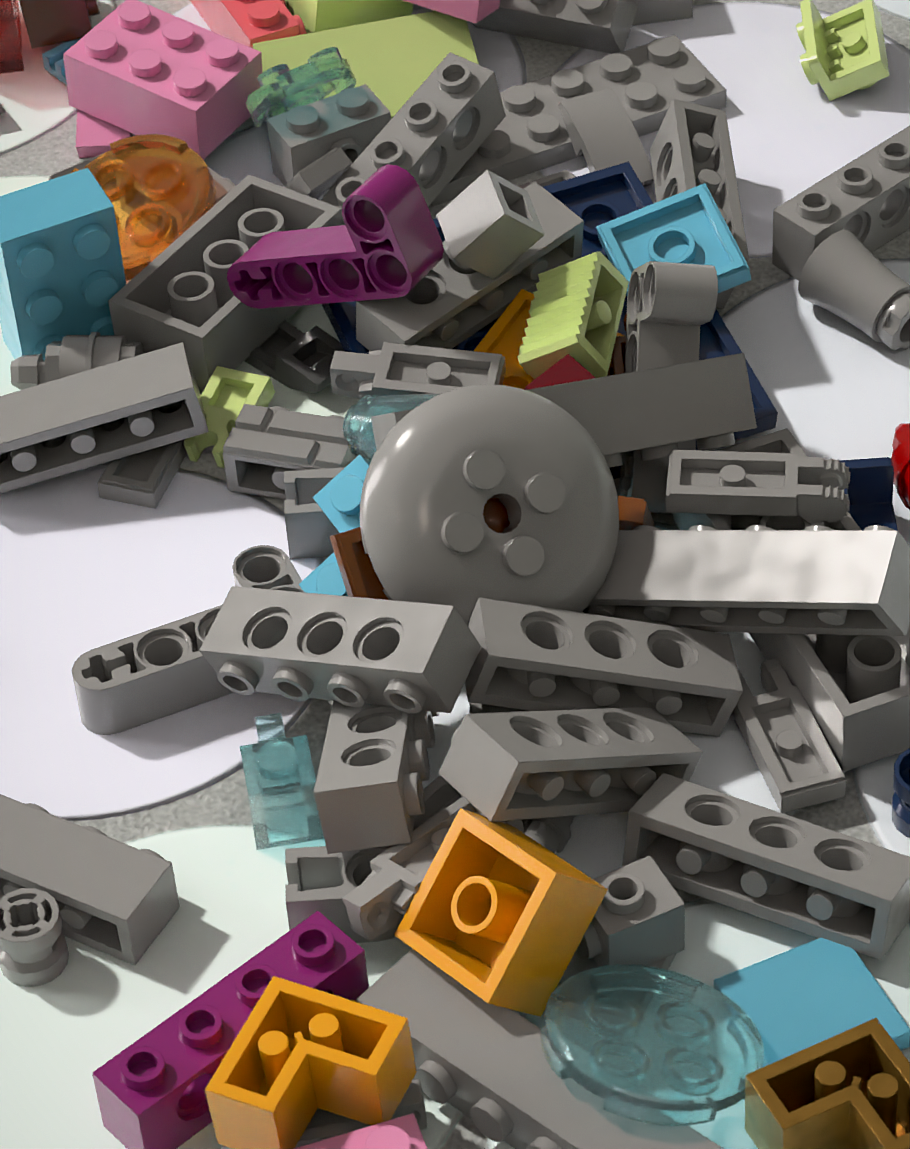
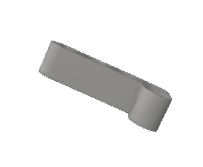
(662, 330)
(162, 667)

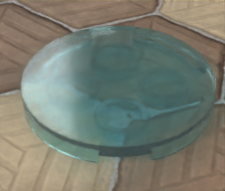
(651, 1043)

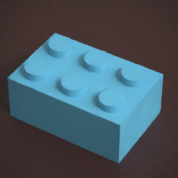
(57, 262)

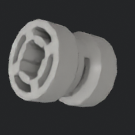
(31, 938)

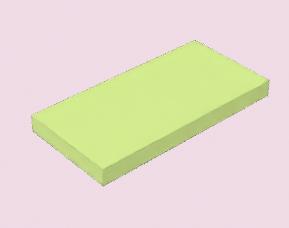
(383, 54)

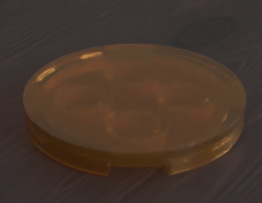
(155, 191)

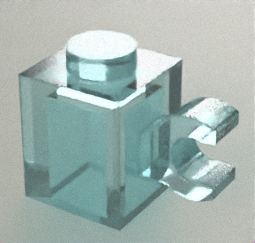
(280, 786)

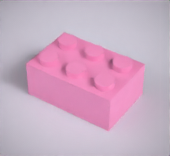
(162, 76)

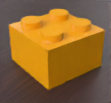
(500, 913)

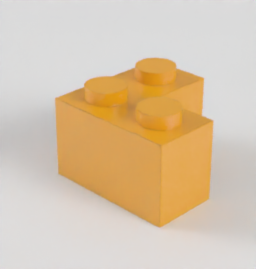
(305, 1055)

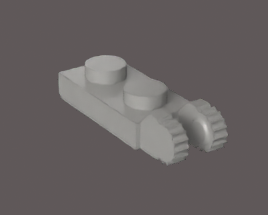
(757, 485)
(787, 742)

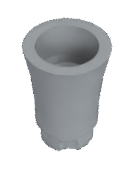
(858, 288)

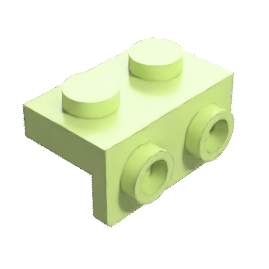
(843, 49)

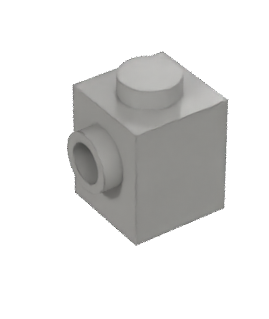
(489, 225)
(637, 918)

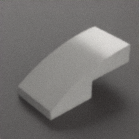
(605, 133)

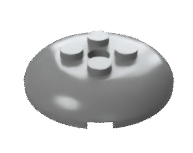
(430, 494)

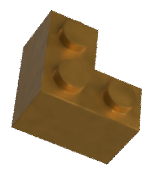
(833, 1095)

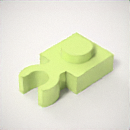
(222, 403)

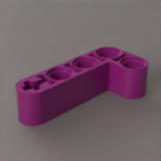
(376, 255)

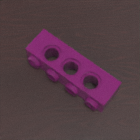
(157, 1085)

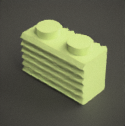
(574, 315)

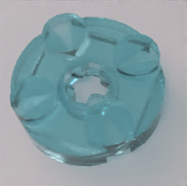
(308, 83)

